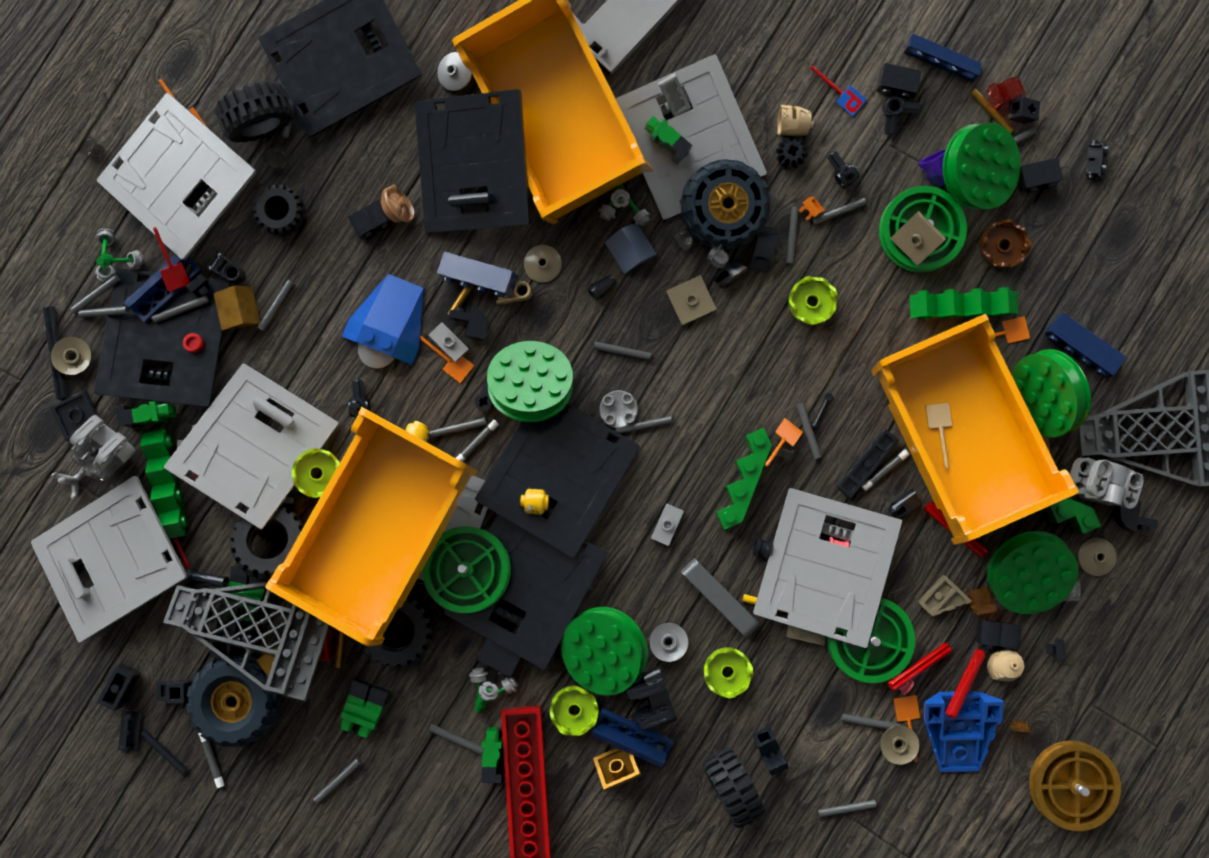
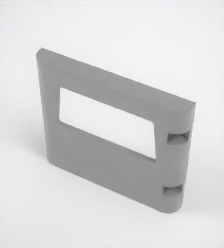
(622, 27)

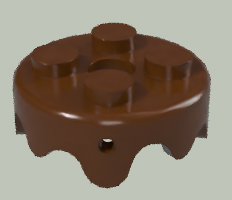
(1017, 242)

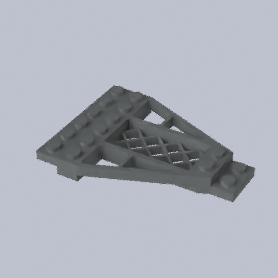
(1101, 432)
(297, 650)

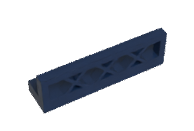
(943, 58)
(153, 286)
(630, 740)

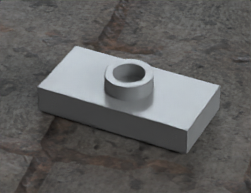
(674, 95)
(448, 342)
(667, 524)

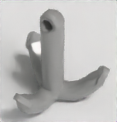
(73, 481)

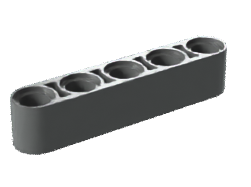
(720, 597)

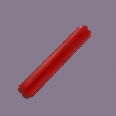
(937, 514)
(919, 667)
(965, 683)

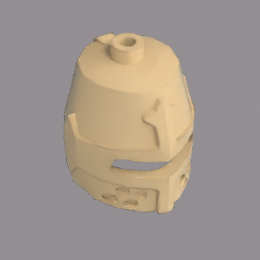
(794, 121)
(1005, 665)

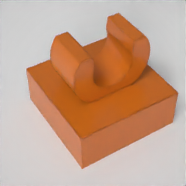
(813, 207)

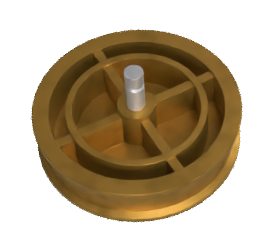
(1074, 785)

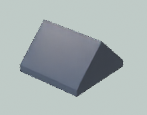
(630, 248)

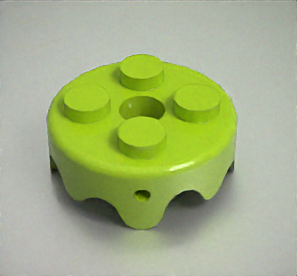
(822, 291)
(302, 471)
(737, 682)
(574, 724)

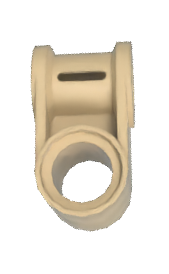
(515, 297)

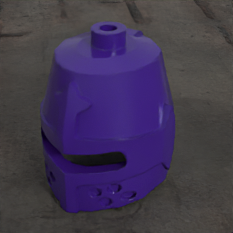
(934, 167)

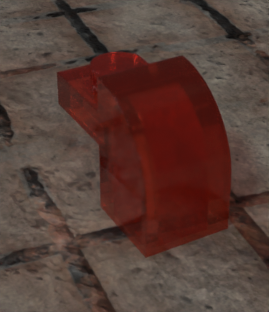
(1005, 91)

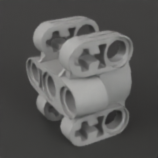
(112, 446)
(1106, 482)

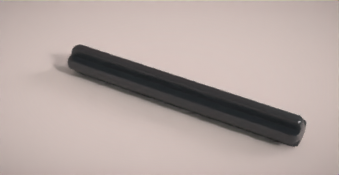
(52, 339)

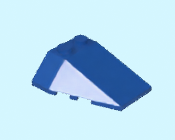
(389, 319)
(962, 741)

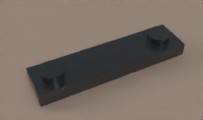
(867, 463)

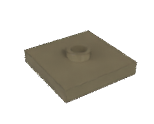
(918, 238)
(691, 300)

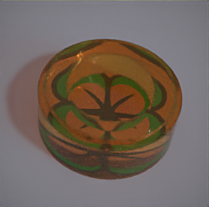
(1020, 726)

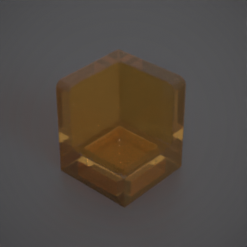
(981, 601)

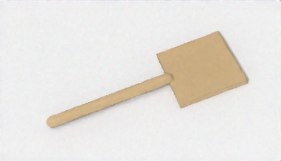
(939, 417)

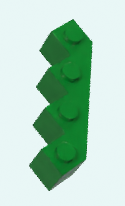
(972, 304)
(750, 471)
(166, 490)
(1081, 516)

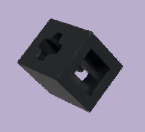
(1027, 109)

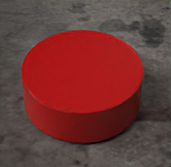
(193, 343)

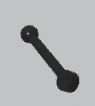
(828, 397)

